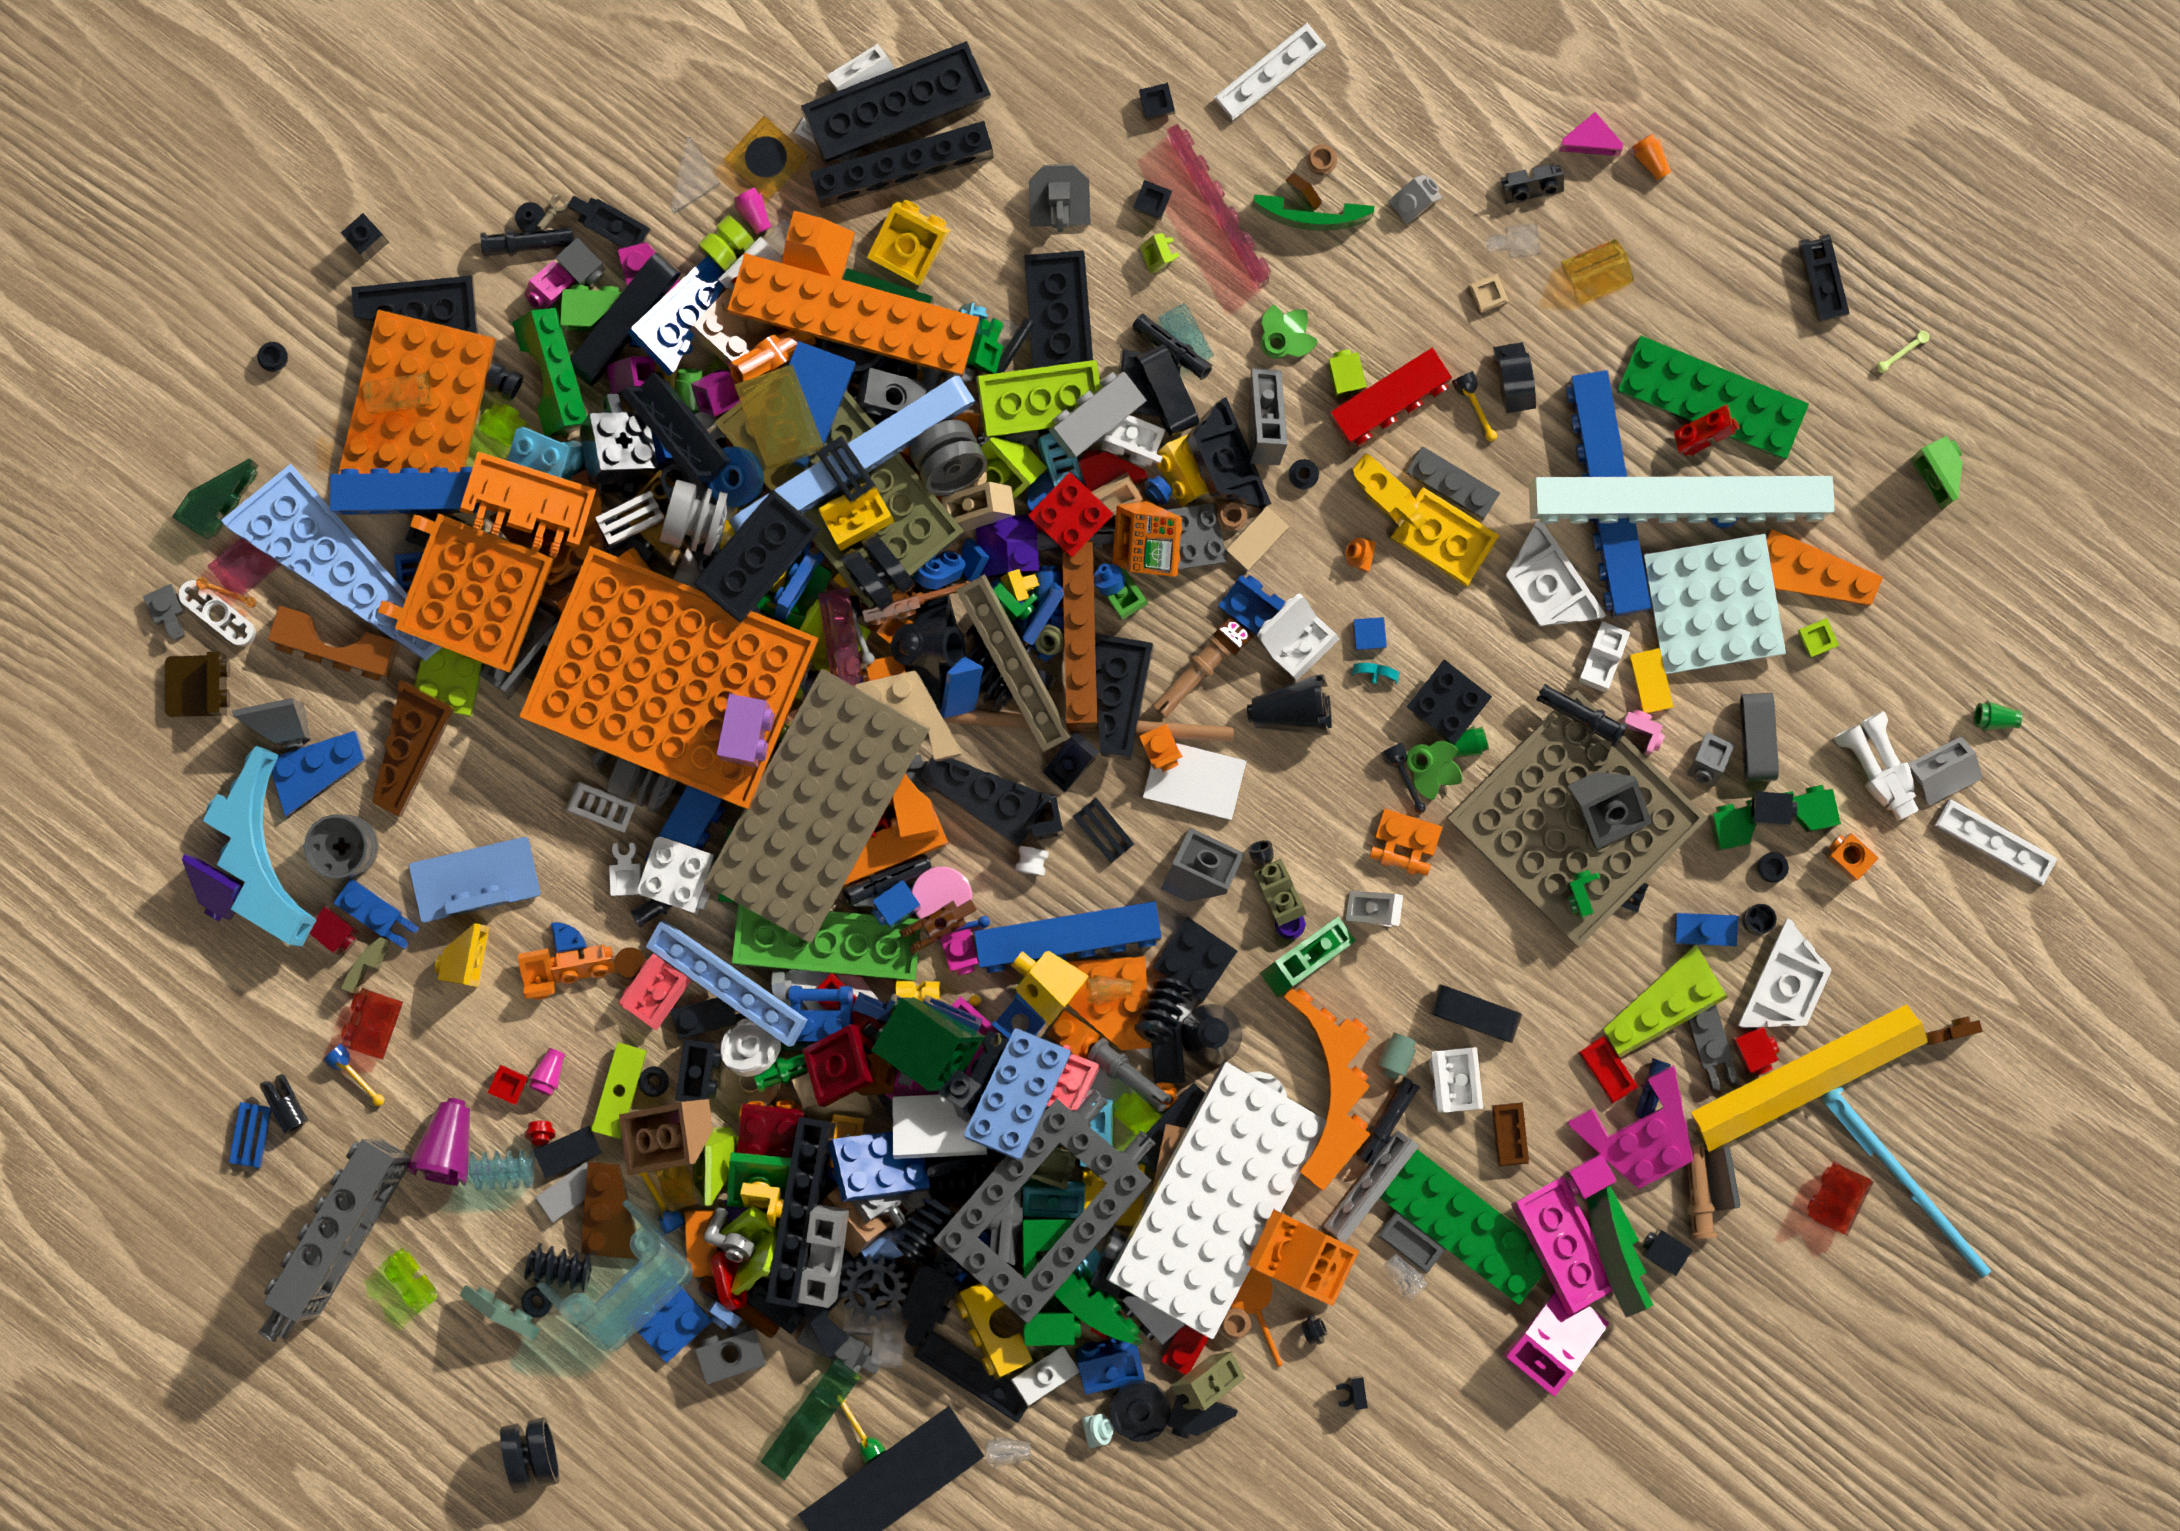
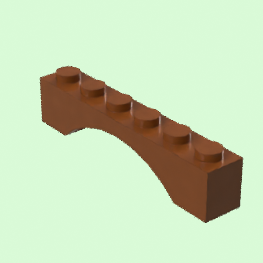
(1080, 639)

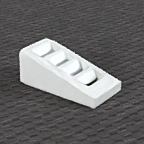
(575, 798)

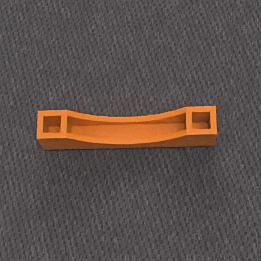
(914, 810)

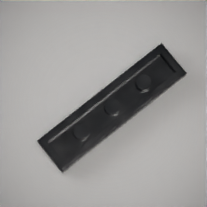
(971, 1375)

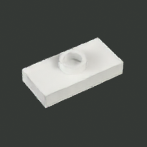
(1045, 1376)

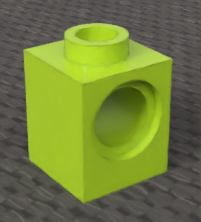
(1346, 373)

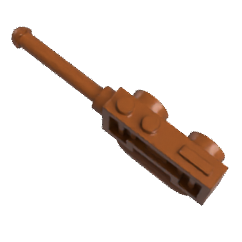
(904, 604)

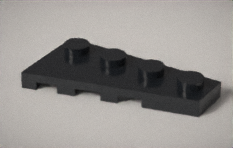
(437, 301)

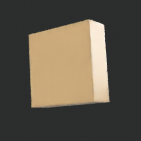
(1488, 293)

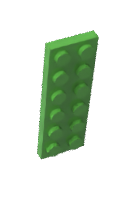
(842, 946)

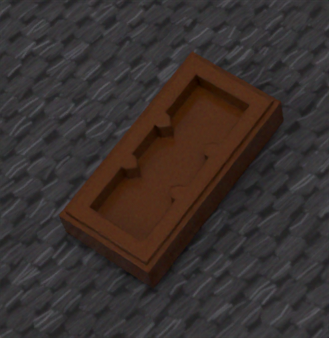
(1510, 1134)

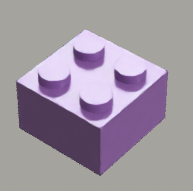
(745, 731)

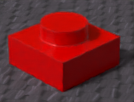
(508, 1084)

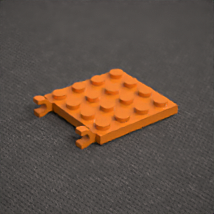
(472, 592)

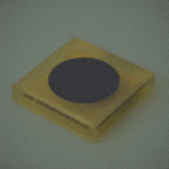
(766, 158)

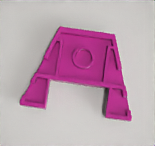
(1649, 1145)

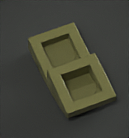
(372, 957)

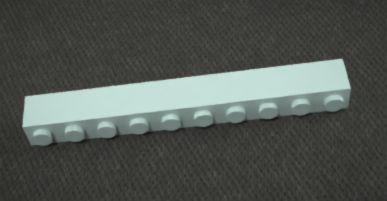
(1681, 498)

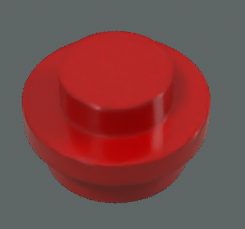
(540, 1132)

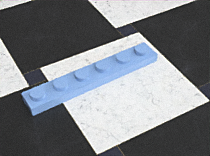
(726, 983)

